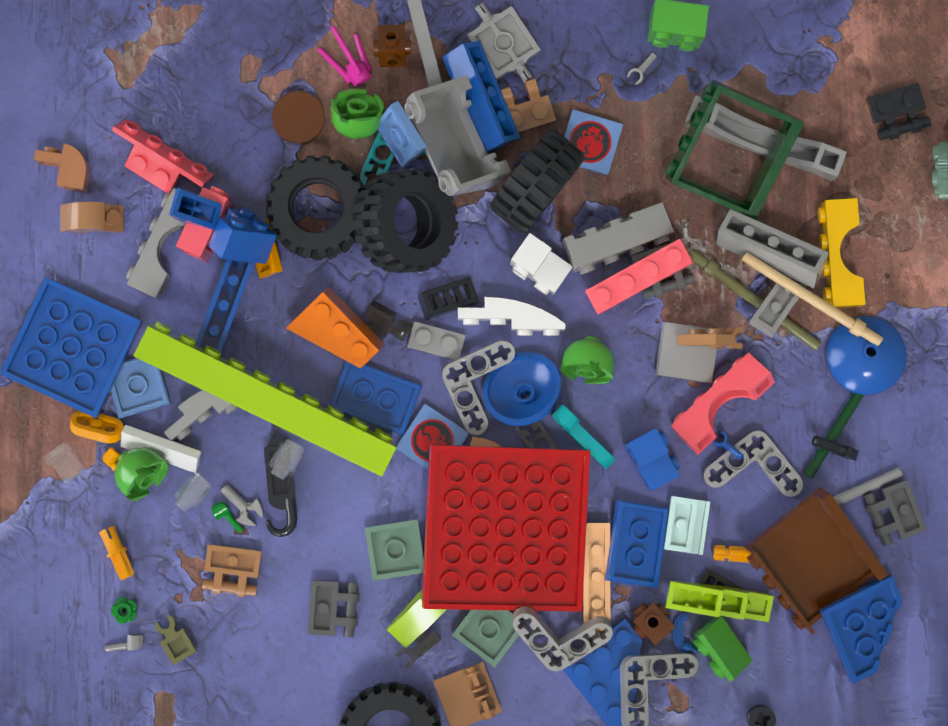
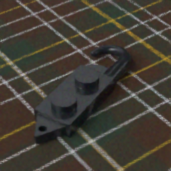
(280, 492)

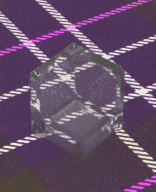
(65, 462)

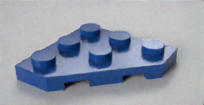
(862, 626)
(599, 673)

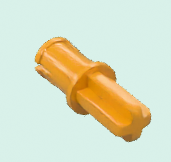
(117, 553)

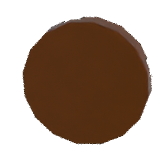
(298, 117)

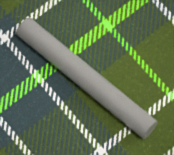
(868, 486)

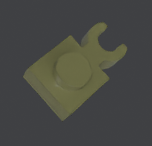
(177, 643)

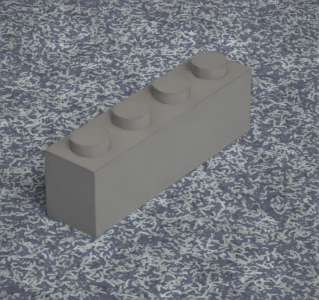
(777, 249)

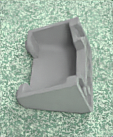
(452, 139)

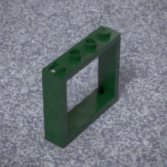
(770, 168)

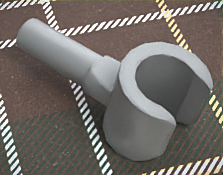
(642, 68)
(134, 642)

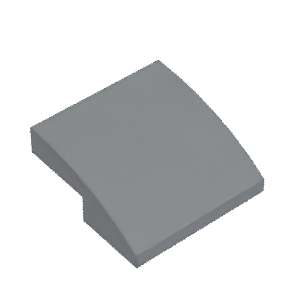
(683, 361)

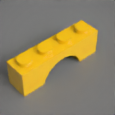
(843, 287)

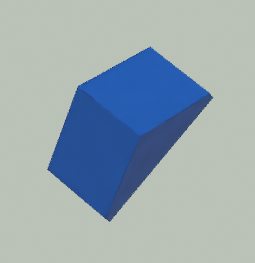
(195, 209)

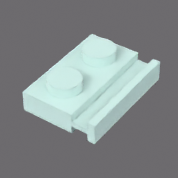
(686, 525)

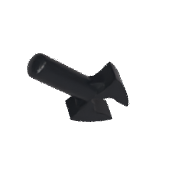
(835, 448)

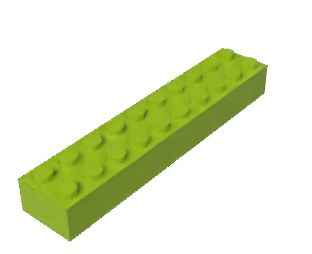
(266, 399)

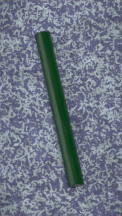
(834, 433)

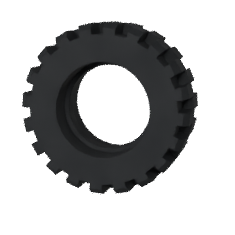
(537, 181)
(281, 200)
(376, 221)
(390, 697)

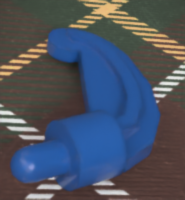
(678, 635)

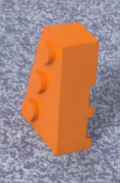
(337, 329)

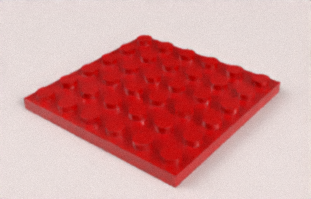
(505, 528)

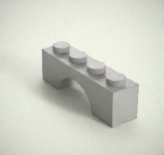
(149, 273)

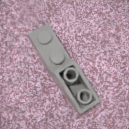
(197, 409)

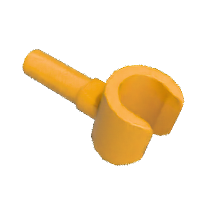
(111, 457)

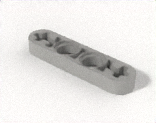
(424, 42)

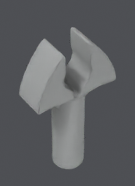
(242, 505)

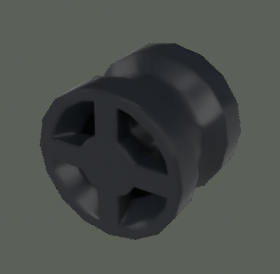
(758, 714)

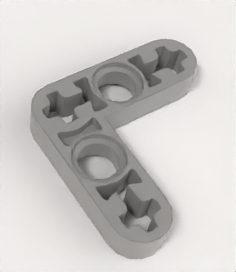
(464, 382)
(760, 457)
(560, 647)
(647, 673)

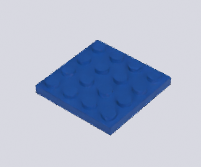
(71, 347)

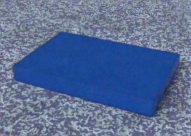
(376, 397)
(637, 544)

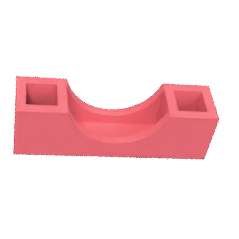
(639, 276)
(745, 379)

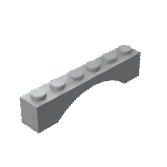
(805, 154)

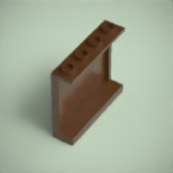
(813, 558)

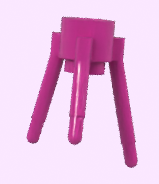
(357, 71)

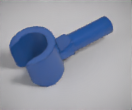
(728, 446)

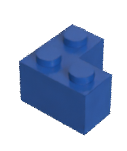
(242, 237)
(651, 458)

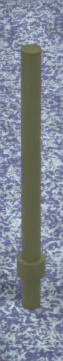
(712, 268)

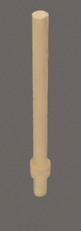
(855, 327)

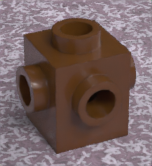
(392, 46)
(661, 626)

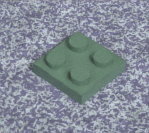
(395, 549)
(487, 633)

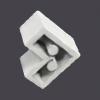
(540, 265)

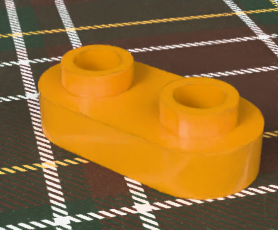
(104, 429)

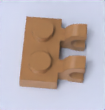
(530, 114)
(713, 338)

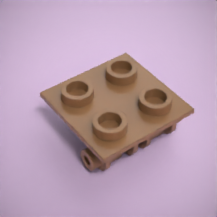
(468, 695)

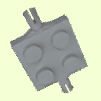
(505, 42)

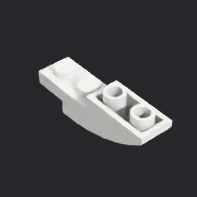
(523, 317)

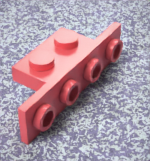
(158, 161)

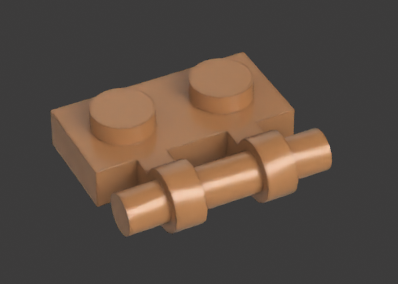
(234, 562)

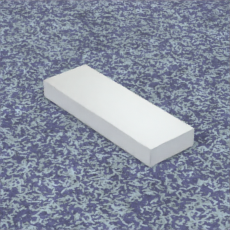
(171, 451)

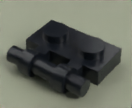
(895, 104)

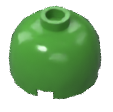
(356, 113)
(590, 360)
(138, 471)

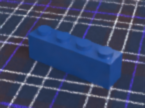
(488, 105)
(224, 304)

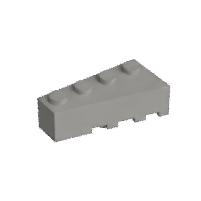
(618, 238)

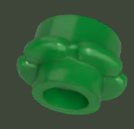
(130, 615)

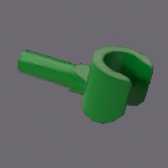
(220, 510)

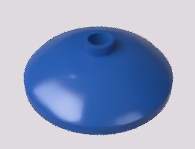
(858, 371)
(524, 375)

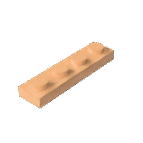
(595, 587)

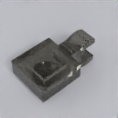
(382, 322)
(424, 643)

